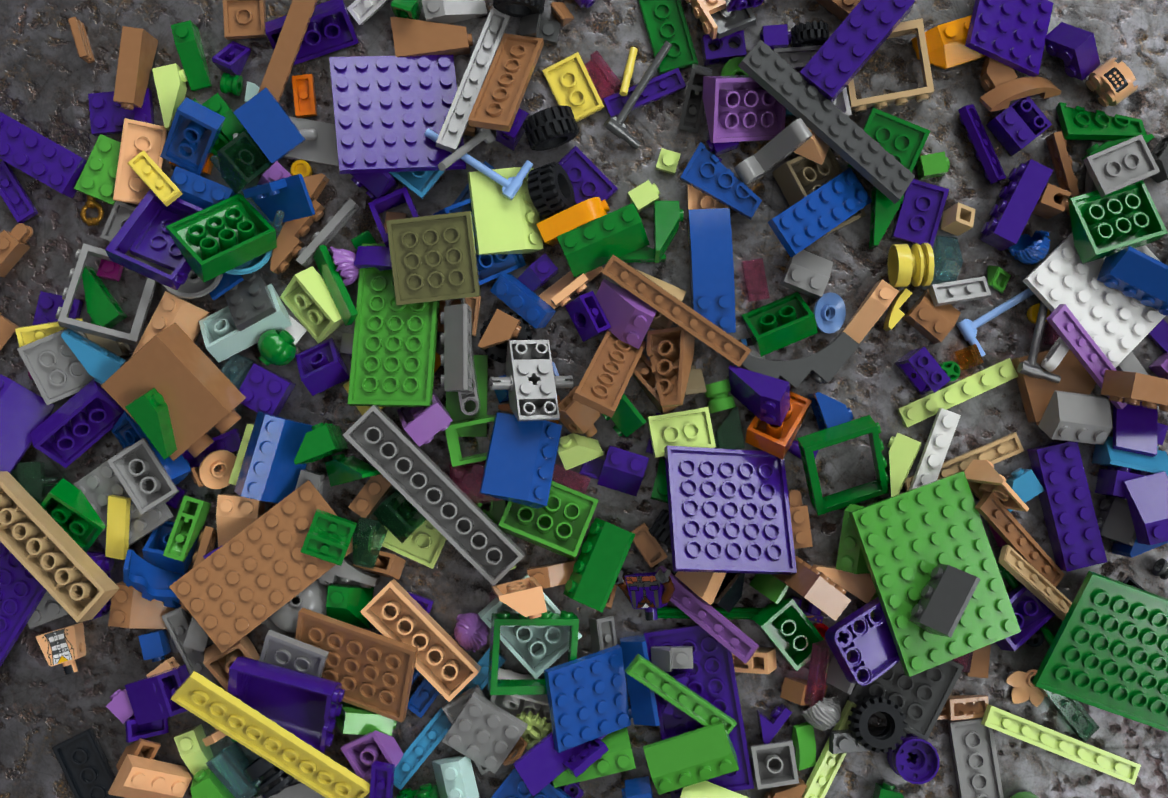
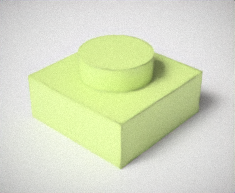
(668, 161)

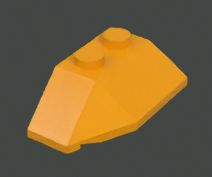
(947, 44)

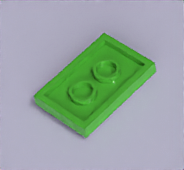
(100, 170)

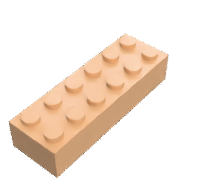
(438, 654)

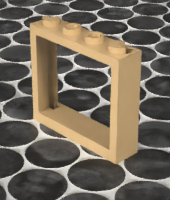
(900, 98)

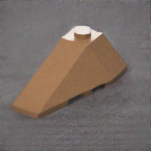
(671, 361)

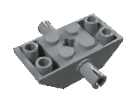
(531, 381)

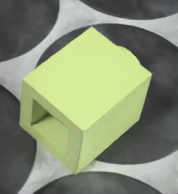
(643, 195)

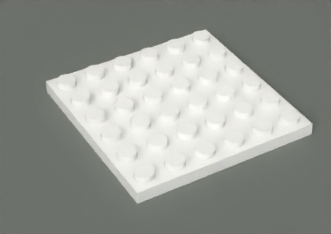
(1106, 314)

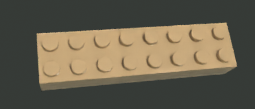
(51, 553)

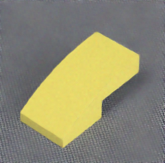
(894, 313)

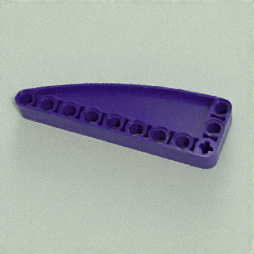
(869, 645)

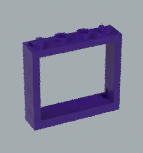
(131, 230)

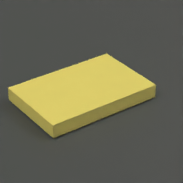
(573, 86)

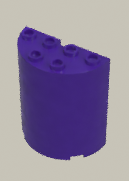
(290, 698)

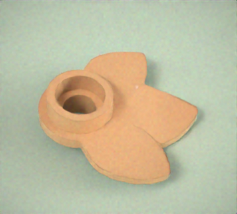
(1023, 688)

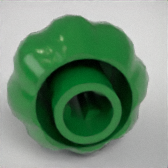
(276, 347)

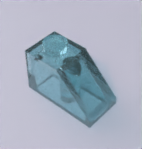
(947, 258)
(237, 369)

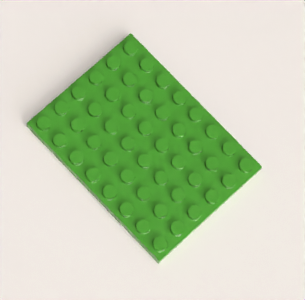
(906, 541)

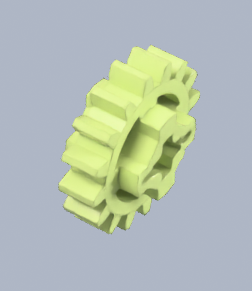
(536, 729)

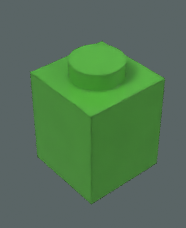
(932, 165)

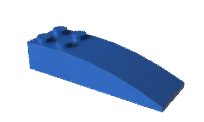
(712, 266)

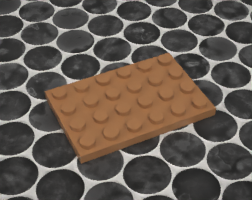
(368, 665)

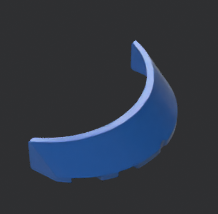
(150, 580)

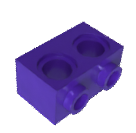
(724, 51)

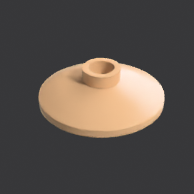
(219, 477)

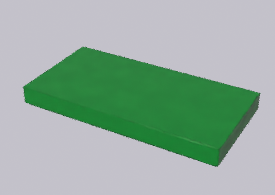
(667, 22)

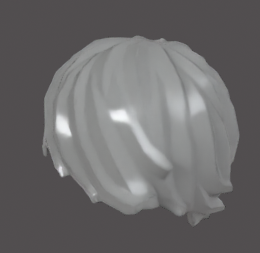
(824, 713)

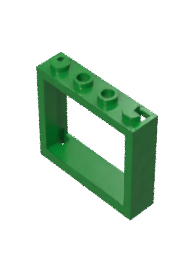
(833, 436)
(525, 686)

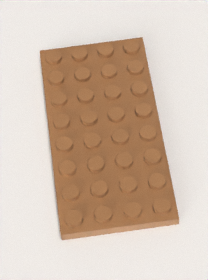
(255, 570)

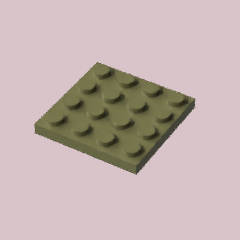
(433, 258)

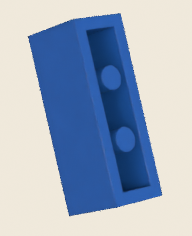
(522, 301)

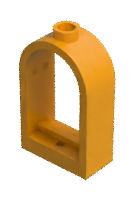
(572, 218)

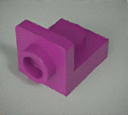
(109, 270)

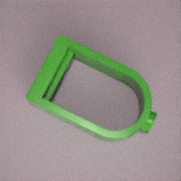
(453, 442)

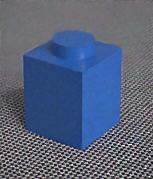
(155, 645)

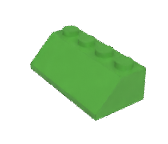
(691, 758)
(615, 760)

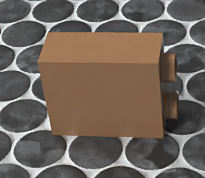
(188, 381)

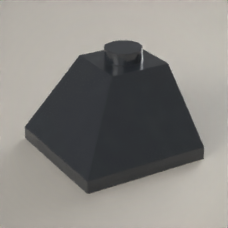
(730, 591)

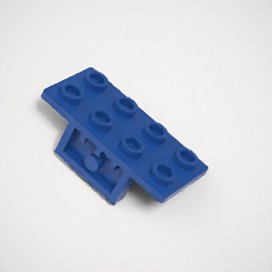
(285, 195)

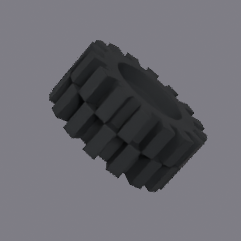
(809, 34)

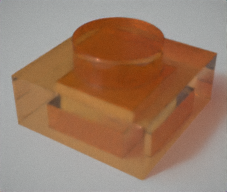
(969, 357)

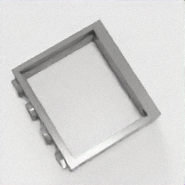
(81, 326)

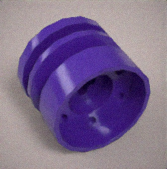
(923, 762)

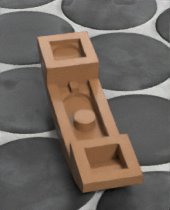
(1000, 96)

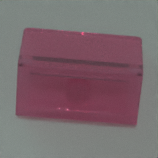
(602, 76)

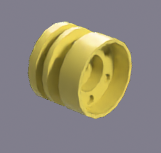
(910, 265)

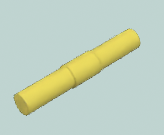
(628, 72)

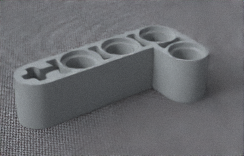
(773, 152)

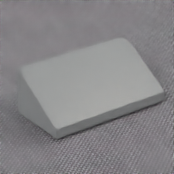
(602, 633)

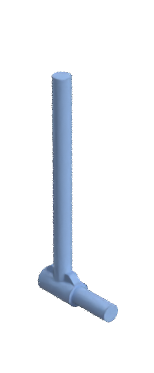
(509, 187)
(969, 328)

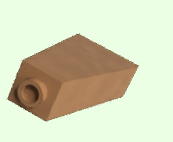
(429, 38)
(134, 67)

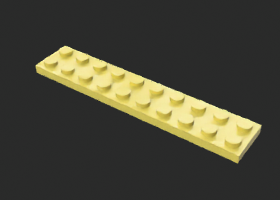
(268, 739)

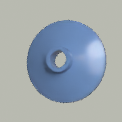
(829, 313)

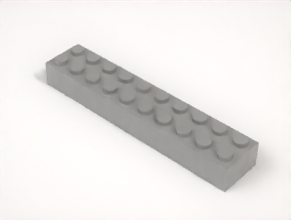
(434, 494)

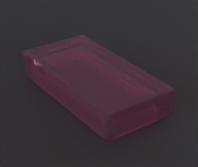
(755, 280)

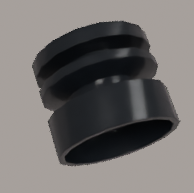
(272, 777)

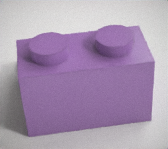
(371, 748)

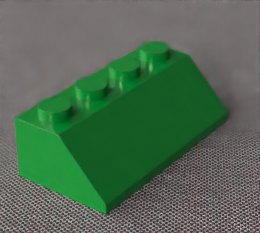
(598, 240)
(598, 564)

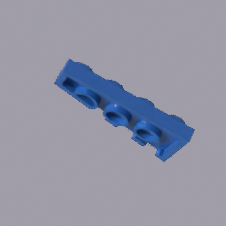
(715, 180)

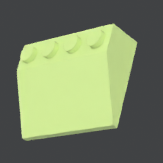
(502, 223)

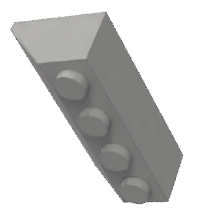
(457, 348)

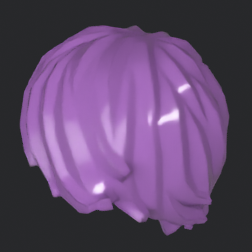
(345, 266)
(471, 631)

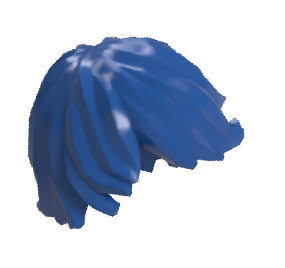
(1031, 249)

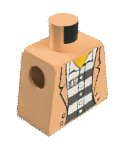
(64, 646)

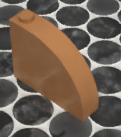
(1038, 392)

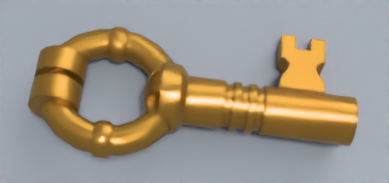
(91, 203)

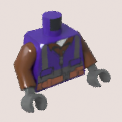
(647, 590)

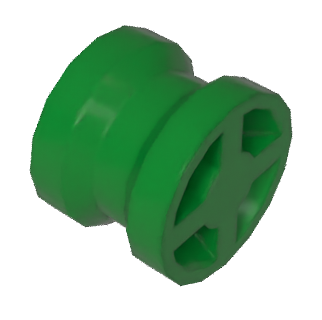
(231, 84)
(951, 369)

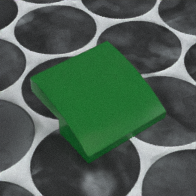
(328, 537)

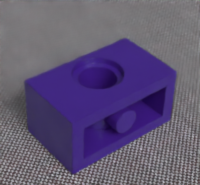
(588, 316)

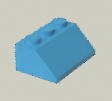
(1107, 456)

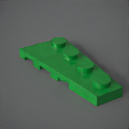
(1087, 125)

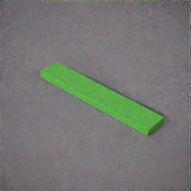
(677, 693)

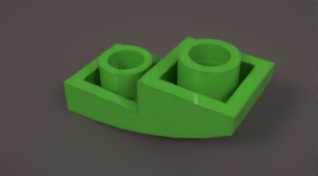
(770, 587)
(805, 744)

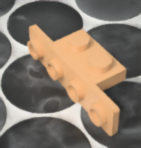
(703, 9)
(565, 287)

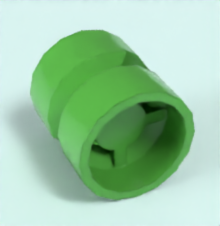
(719, 396)

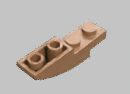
(288, 240)

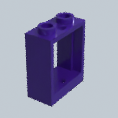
(387, 202)
(928, 373)

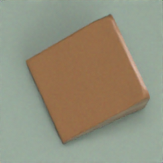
(561, 13)

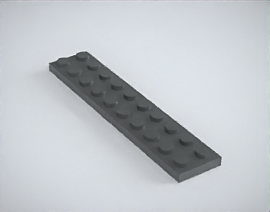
(827, 121)

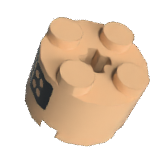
(1112, 82)

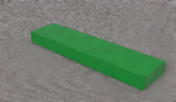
(335, 285)

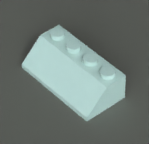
(225, 340)
(455, 777)

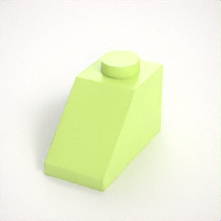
(578, 449)

